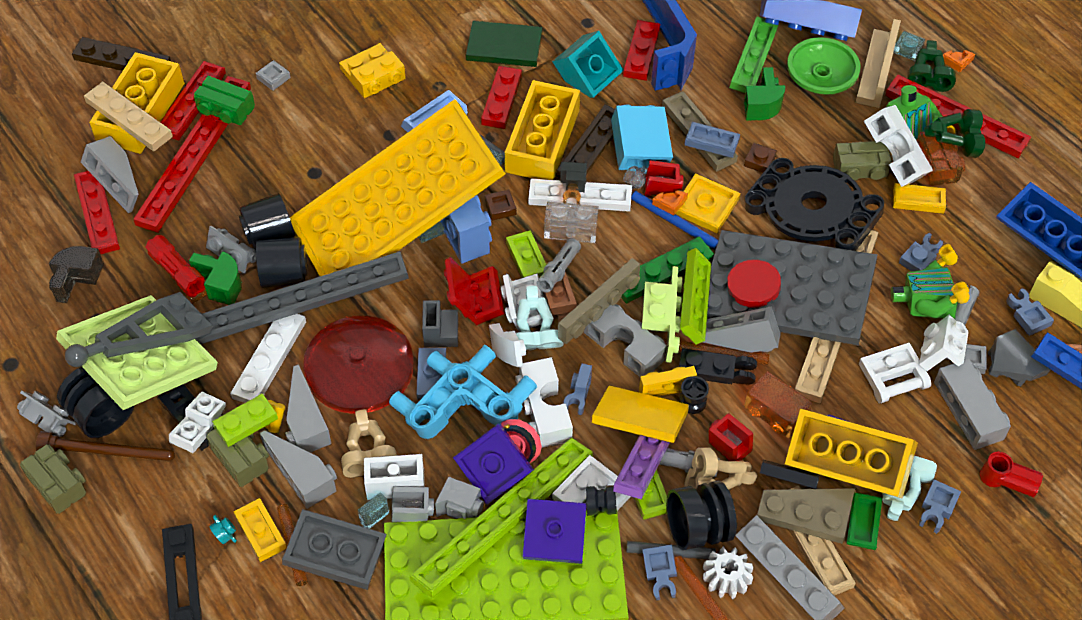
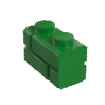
(224, 100)

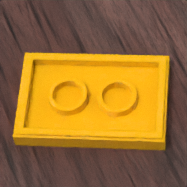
(640, 414)

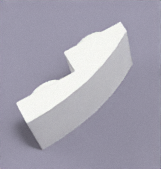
(507, 345)
(197, 423)

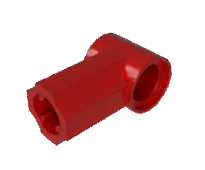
(1010, 474)

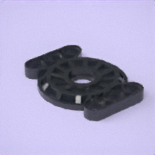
(832, 221)

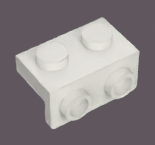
(515, 291)
(944, 341)

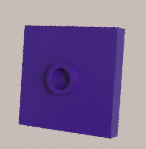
(493, 463)
(554, 531)

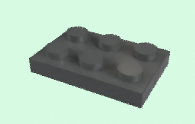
(334, 549)

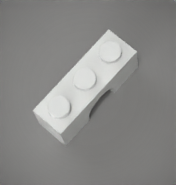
(908, 159)
(549, 421)

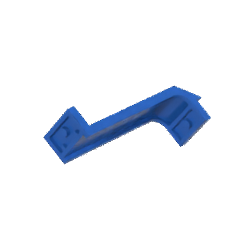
(673, 63)

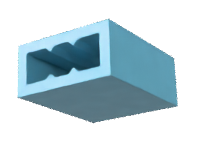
(640, 136)

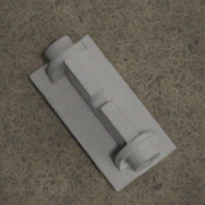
(221, 240)
(36, 406)

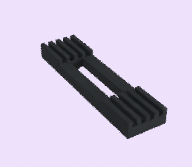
(180, 542)

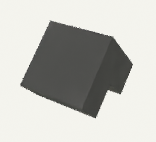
(439, 325)

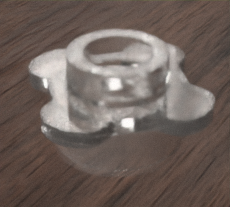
(635, 177)

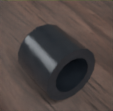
(265, 220)
(281, 262)

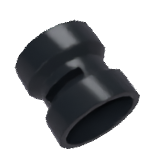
(694, 392)
(601, 500)

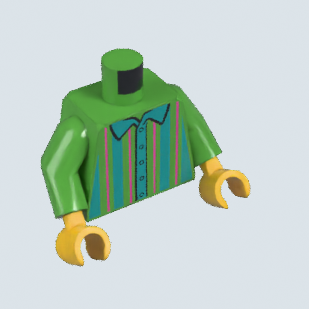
(916, 111)
(932, 289)

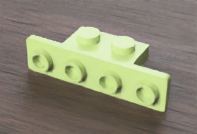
(660, 310)

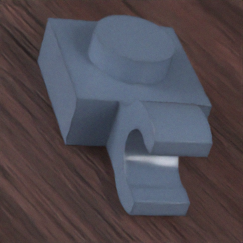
(581, 384)

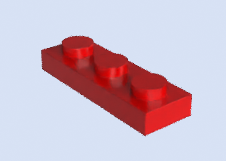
(641, 50)
(501, 97)

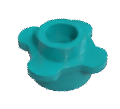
(223, 529)

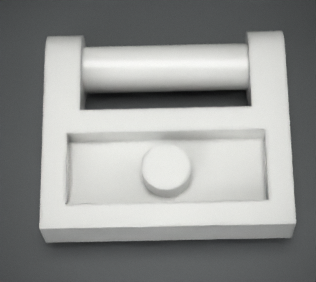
(890, 365)

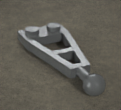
(175, 308)

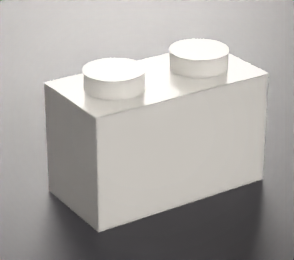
(391, 471)

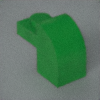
(764, 100)
(221, 275)

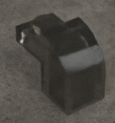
(71, 266)

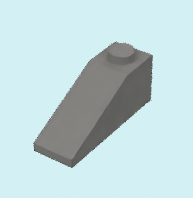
(112, 169)
(745, 331)
(304, 418)
(302, 469)

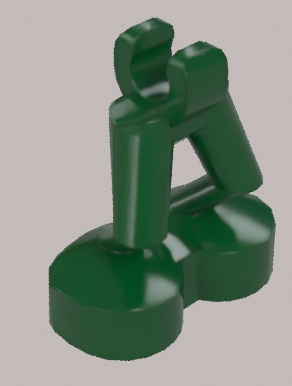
(940, 78)
(969, 125)

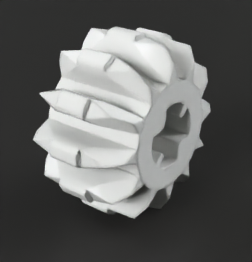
(725, 583)

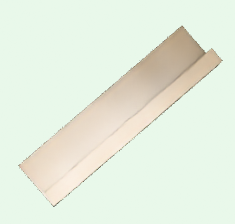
(877, 66)

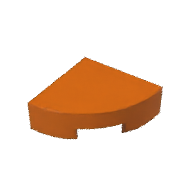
(958, 60)
(670, 201)

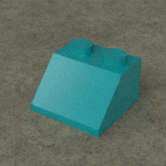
(588, 64)

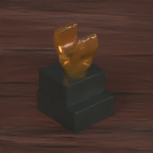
(575, 178)

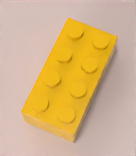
(150, 86)
(542, 131)
(851, 453)

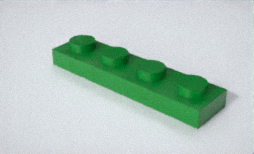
(660, 268)

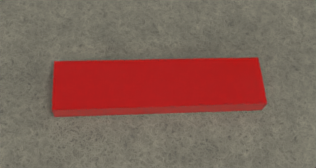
(184, 108)
(96, 213)

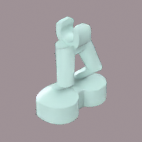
(546, 337)
(921, 472)

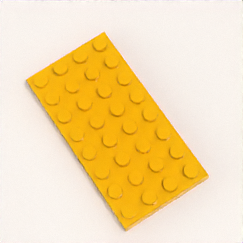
(398, 193)

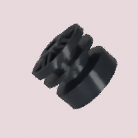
(90, 405)
(701, 515)

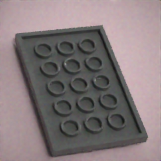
(820, 291)

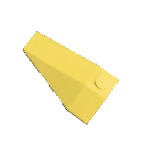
(1059, 292)

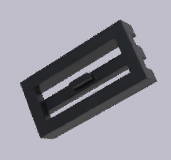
(789, 474)

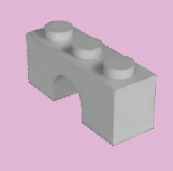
(644, 348)

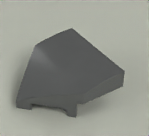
(1013, 359)

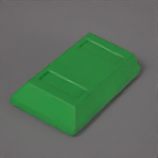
(864, 521)

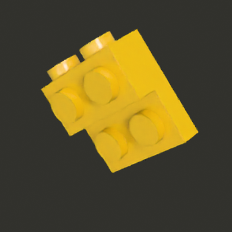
(373, 70)

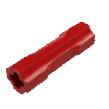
(164, 254)

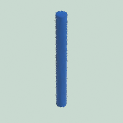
(675, 220)

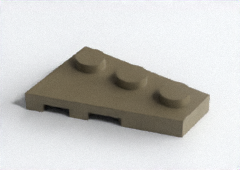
(808, 511)

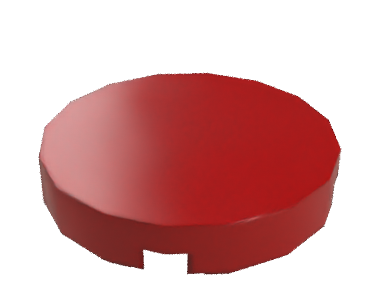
(754, 283)

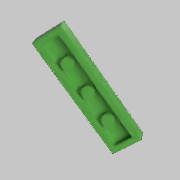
(754, 55)

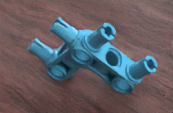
(448, 396)

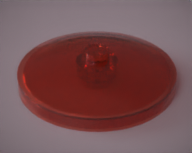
(358, 364)

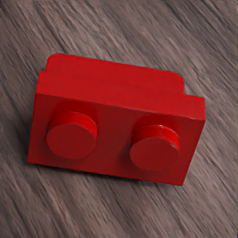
(476, 294)

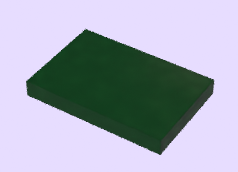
(504, 43)

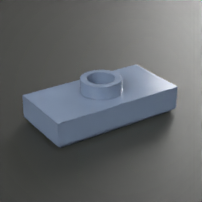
(712, 139)
(427, 376)

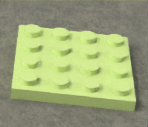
(143, 373)

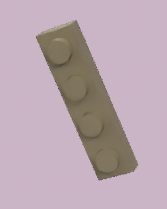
(685, 112)
(595, 304)

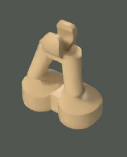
(353, 460)
(706, 465)

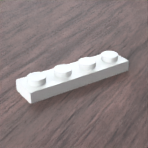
(604, 195)
(268, 358)

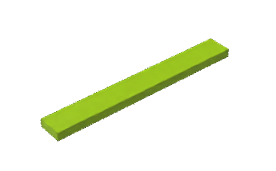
(498, 519)

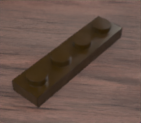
(108, 54)
(593, 140)

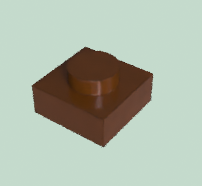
(759, 157)
(500, 204)

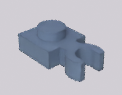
(920, 256)
(1029, 315)
(939, 504)
(659, 567)

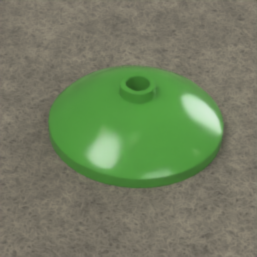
(823, 65)

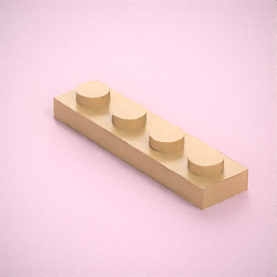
(128, 116)

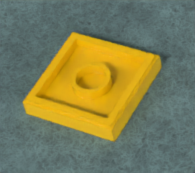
(708, 203)

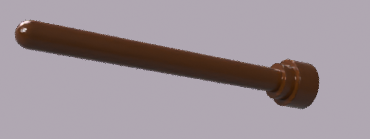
(102, 448)

